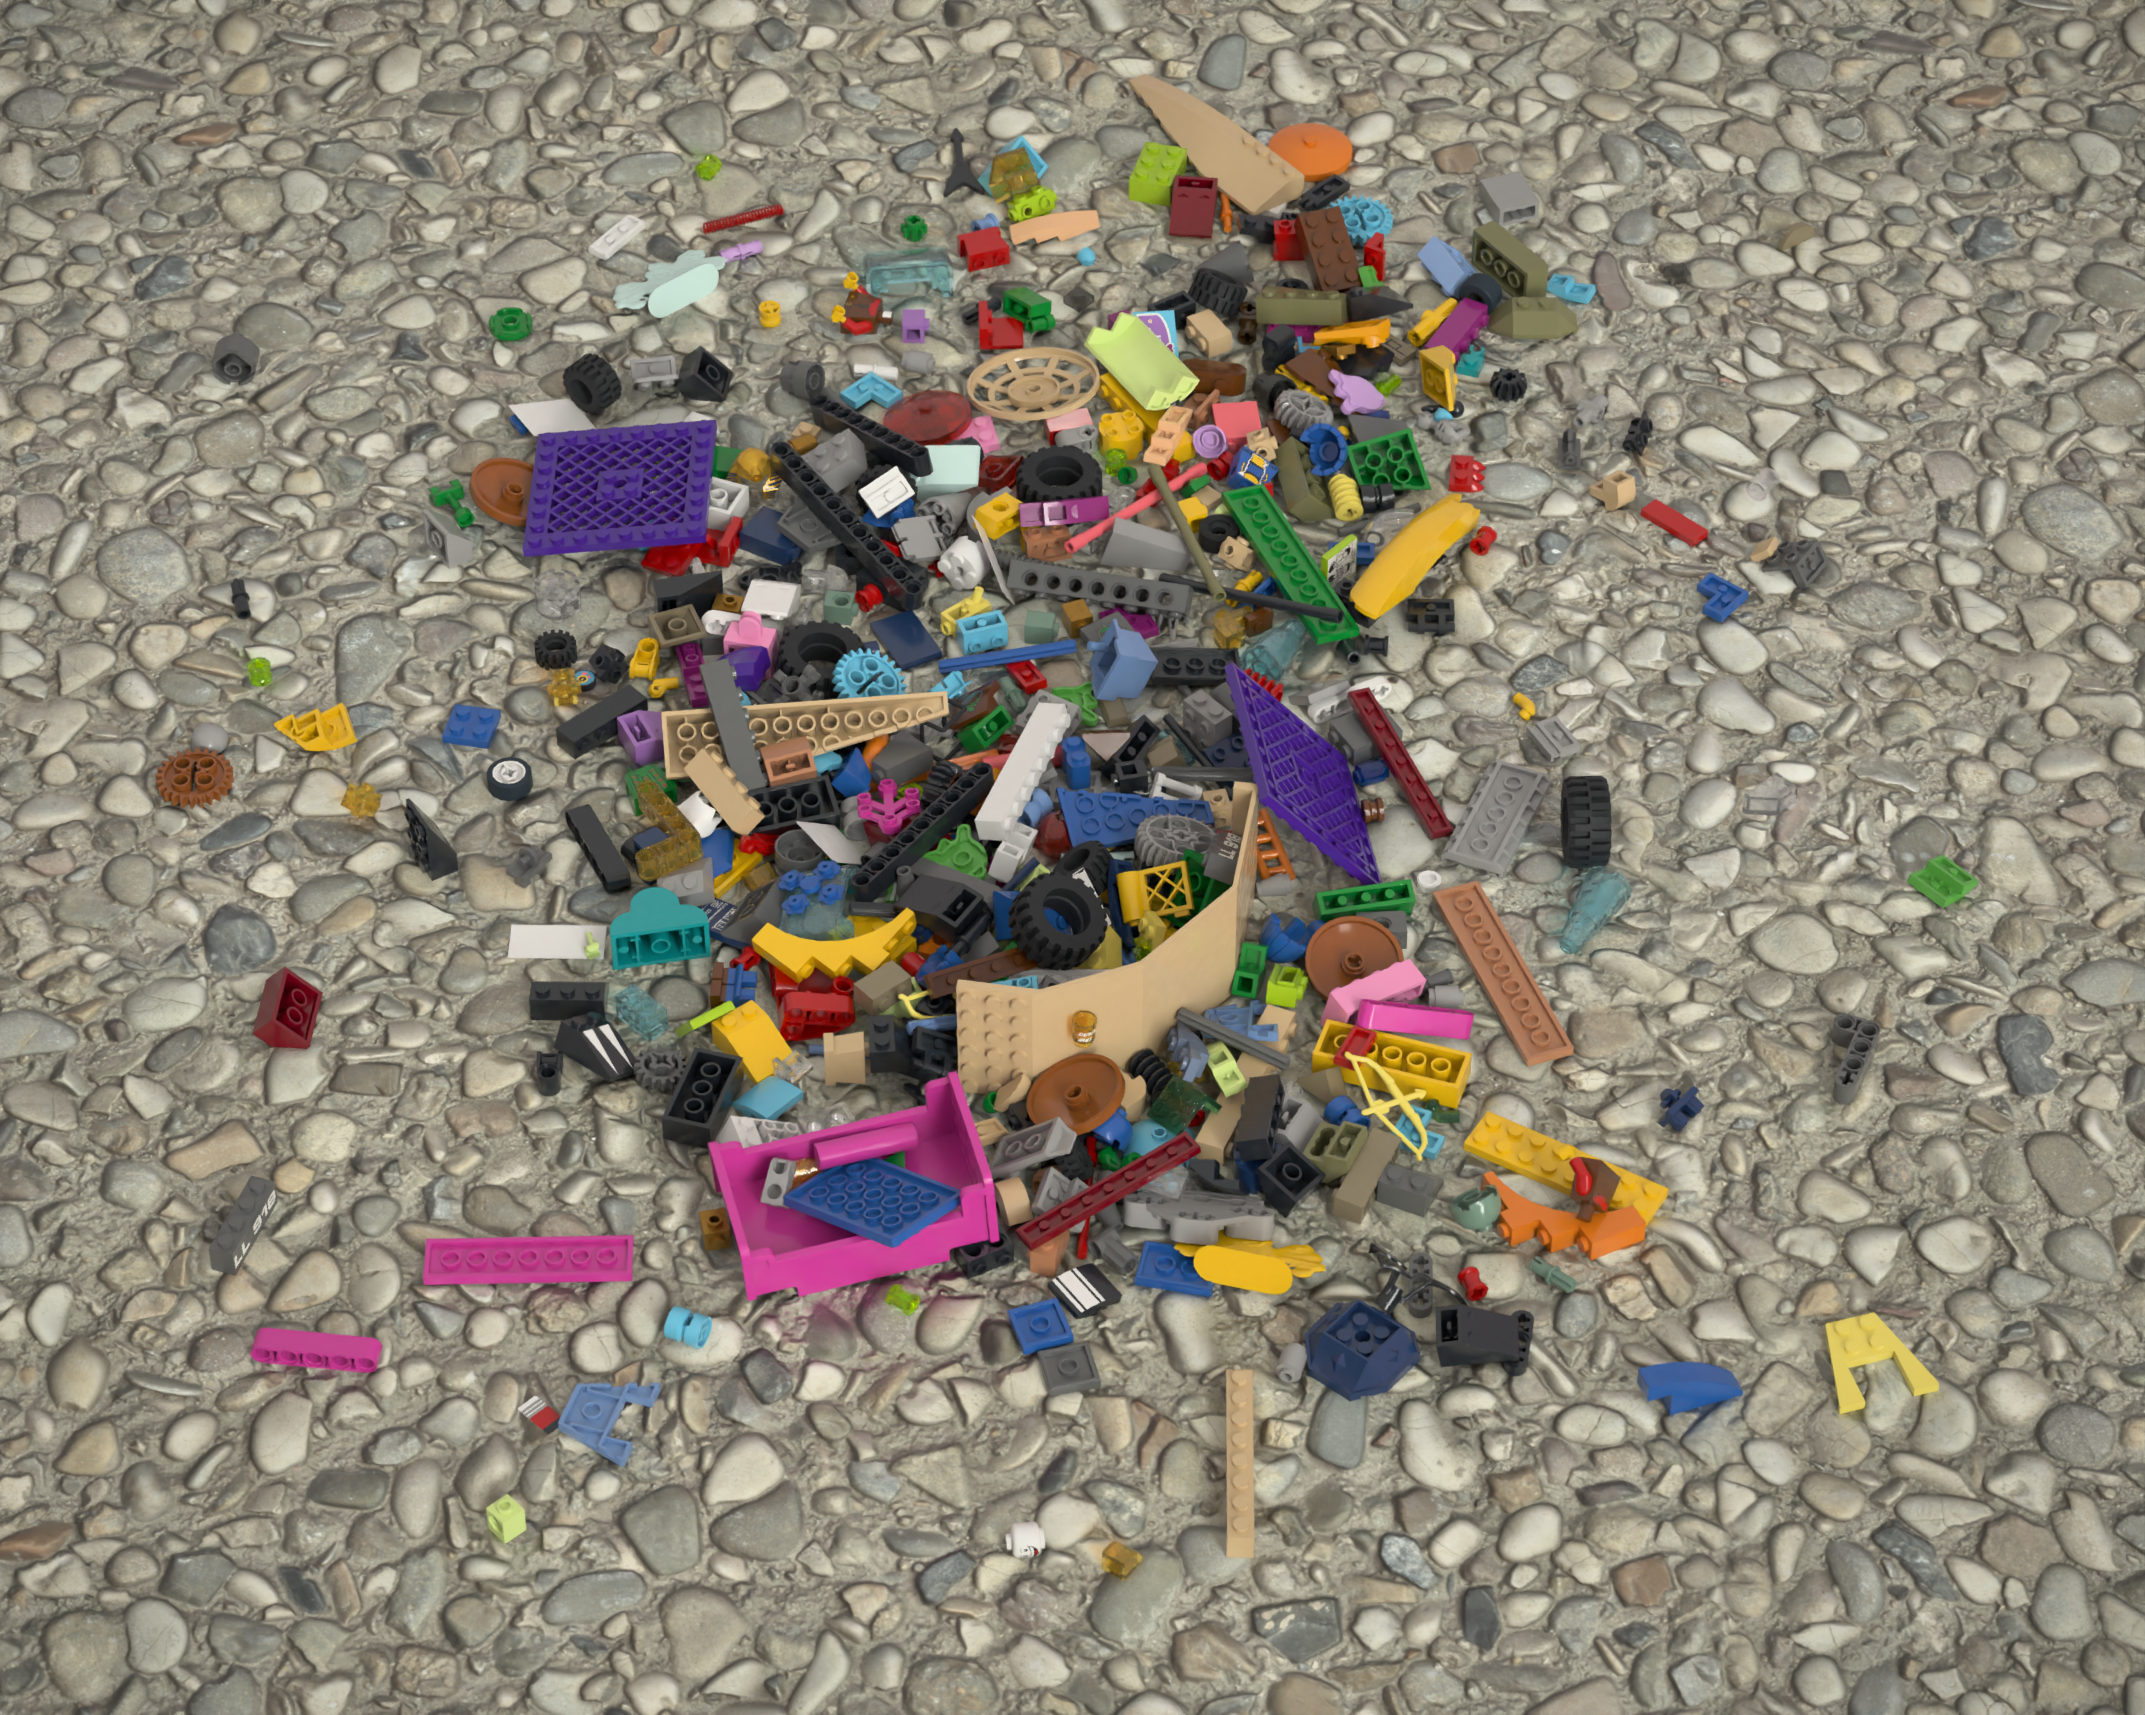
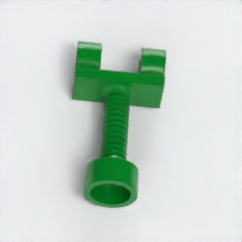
(462, 515)

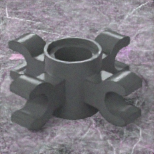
(795, 687)

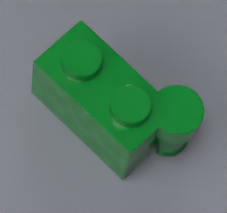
(1029, 309)

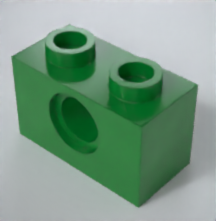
(985, 730)

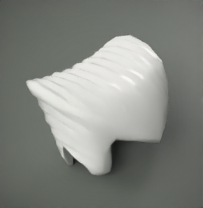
(700, 814)

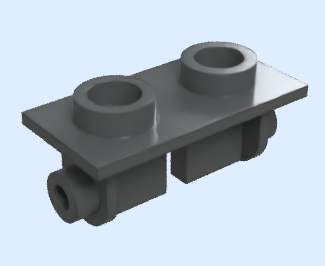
(1569, 451)

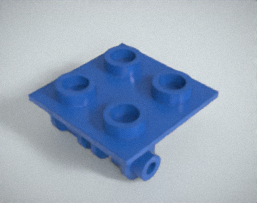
(902, 511)

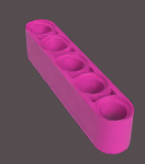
(1414, 1019)
(316, 1350)

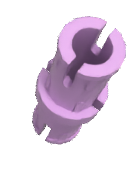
(741, 251)

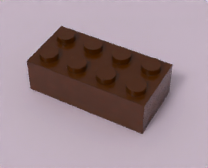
(1328, 250)

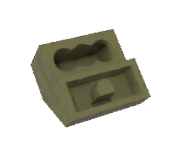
(1335, 1147)

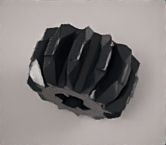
(1508, 385)

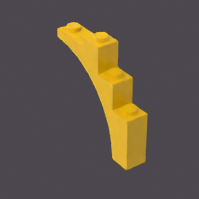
(835, 958)

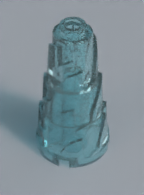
(1275, 652)
(1595, 904)

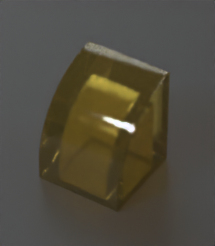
(758, 877)
(1120, 1560)

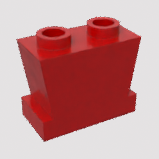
(1287, 243)
(983, 249)

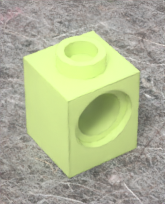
(506, 1518)

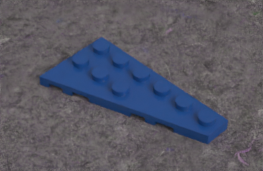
(1116, 816)

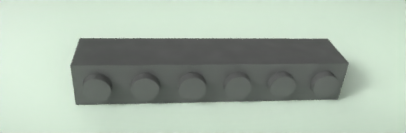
(732, 724)

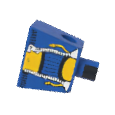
(1249, 469)

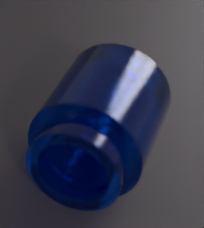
(1370, 773)

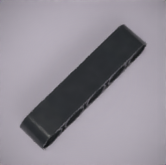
(598, 848)

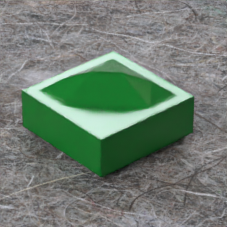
(1195, 485)

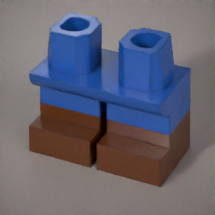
(730, 984)

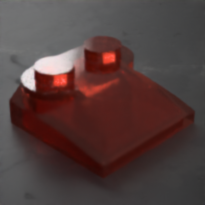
(998, 472)

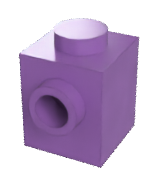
(914, 325)

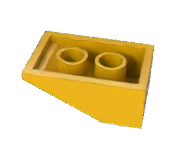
(1438, 375)
(753, 1036)

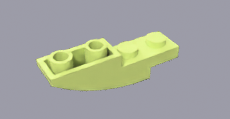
(1224, 1069)

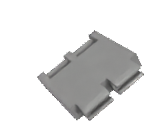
(918, 539)

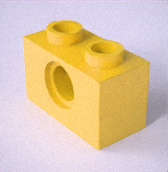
(998, 515)

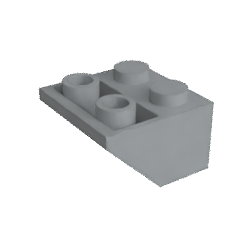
(1297, 1122)

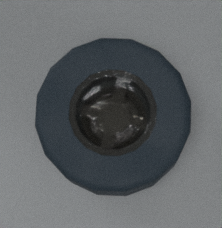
(1482, 289)

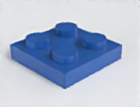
(471, 726)
(1040, 1326)

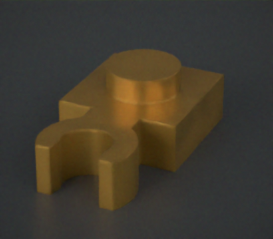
(1339, 351)

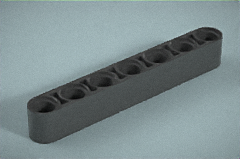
(934, 869)

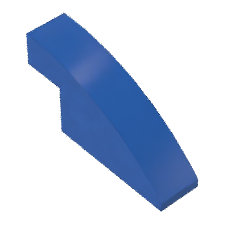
(1687, 1385)

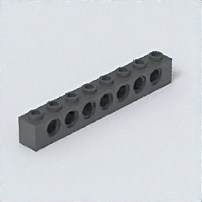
(1021, 572)

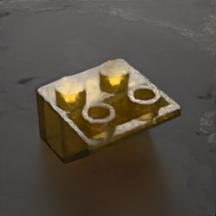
(1012, 175)

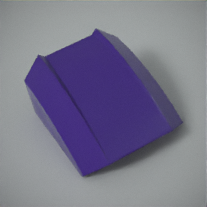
(749, 665)

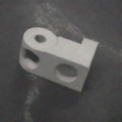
(778, 1182)

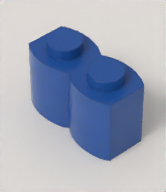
(1076, 763)

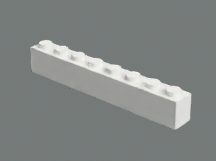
(1022, 771)

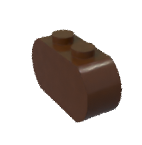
(1223, 376)

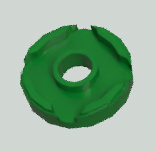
(509, 332)

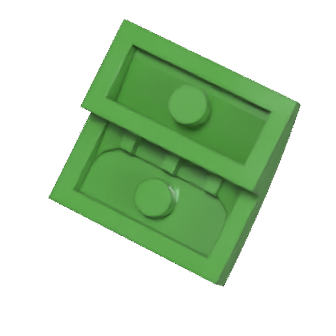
(1942, 881)

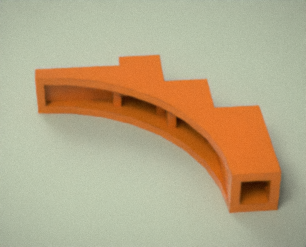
(1559, 1229)

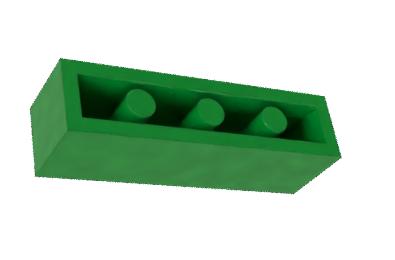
(1368, 898)

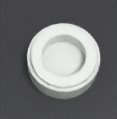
(1428, 881)

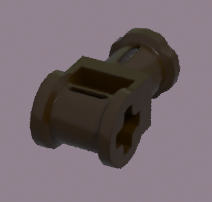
(1247, 323)

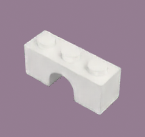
(1012, 853)

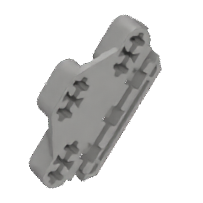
(1201, 1216)

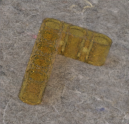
(684, 840)

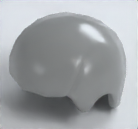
(209, 736)

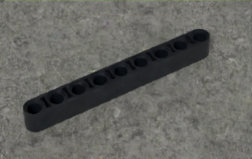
(876, 437)
(923, 832)

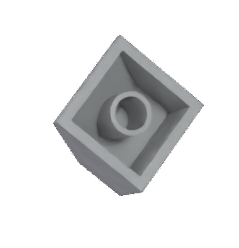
(446, 539)
(691, 883)

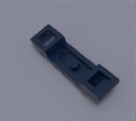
(1125, 931)

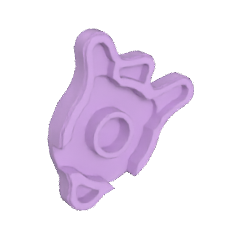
(1356, 392)

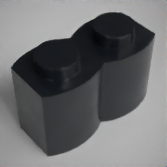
(1278, 348)

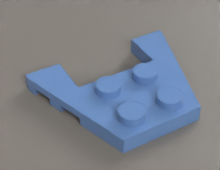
(1242, 1021)
(594, 1412)

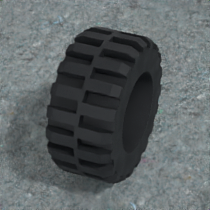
(1058, 467)
(813, 643)
(1585, 821)
(1040, 938)

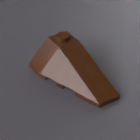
(1314, 367)

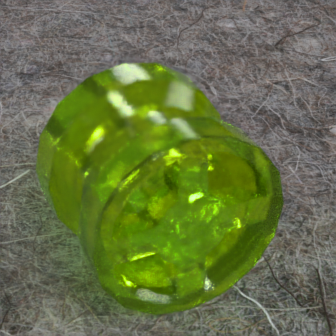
(708, 167)
(1115, 460)
(259, 672)

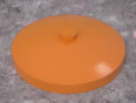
(1313, 150)

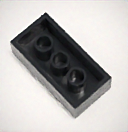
(799, 801)
(702, 1097)

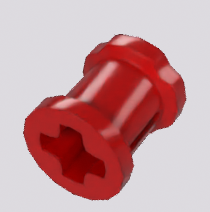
(1483, 540)
(745, 958)
(1473, 1285)

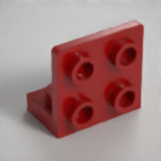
(998, 332)
(727, 544)

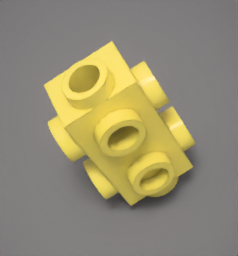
(966, 608)

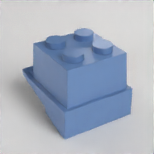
(1120, 664)

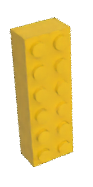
(1409, 1062)

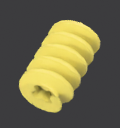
(1345, 498)

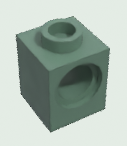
(840, 607)

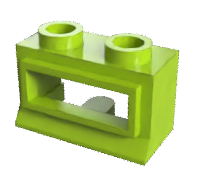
(1286, 986)

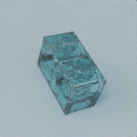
(641, 1012)

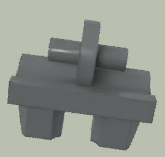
(530, 862)

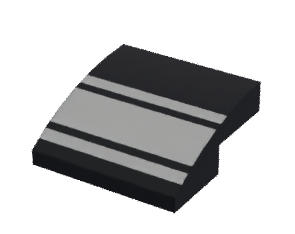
(1084, 1290)

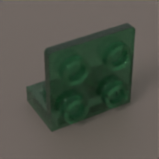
(1179, 1105)

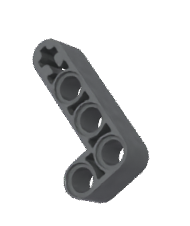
(1861, 1040)

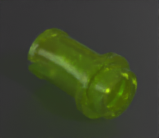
(1388, 385)

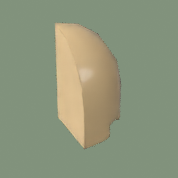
(1012, 1092)

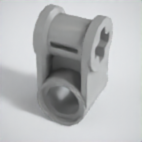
(1077, 438)

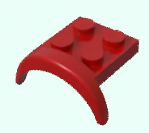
(673, 559)

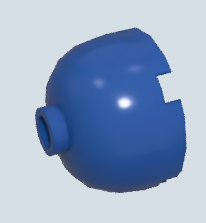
(1115, 1131)

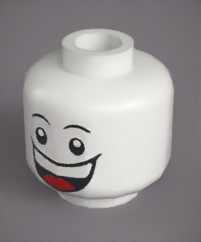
(1025, 1539)

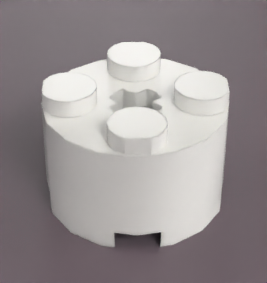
(965, 563)

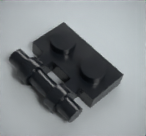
(1431, 610)
(933, 1045)

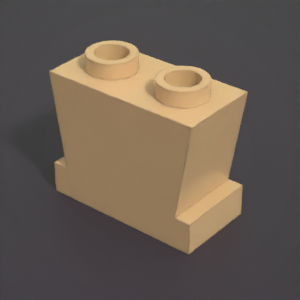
(846, 1058)

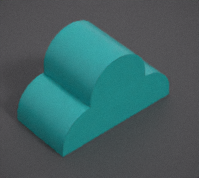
(658, 931)

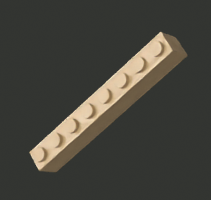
(1219, 1130)
(1239, 1464)

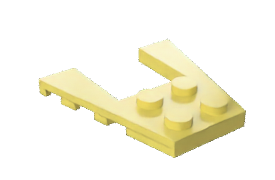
(1865, 1341)

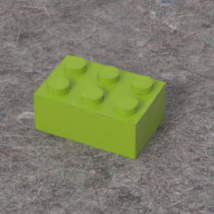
(1155, 173)

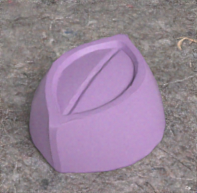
(1210, 441)

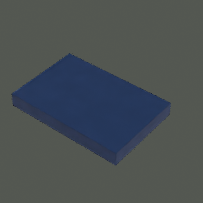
(905, 640)

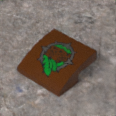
(978, 703)

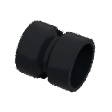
(1377, 497)

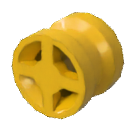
(769, 314)

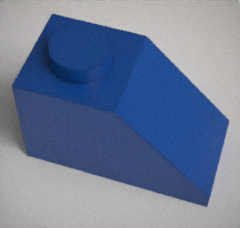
(853, 775)

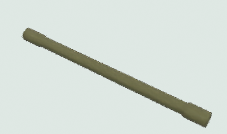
(1213, 584)

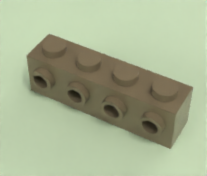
(1361, 1182)

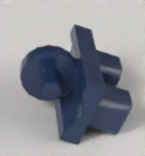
(1674, 1114)

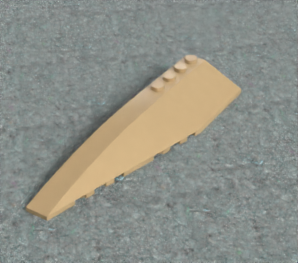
(1221, 149)
(823, 722)

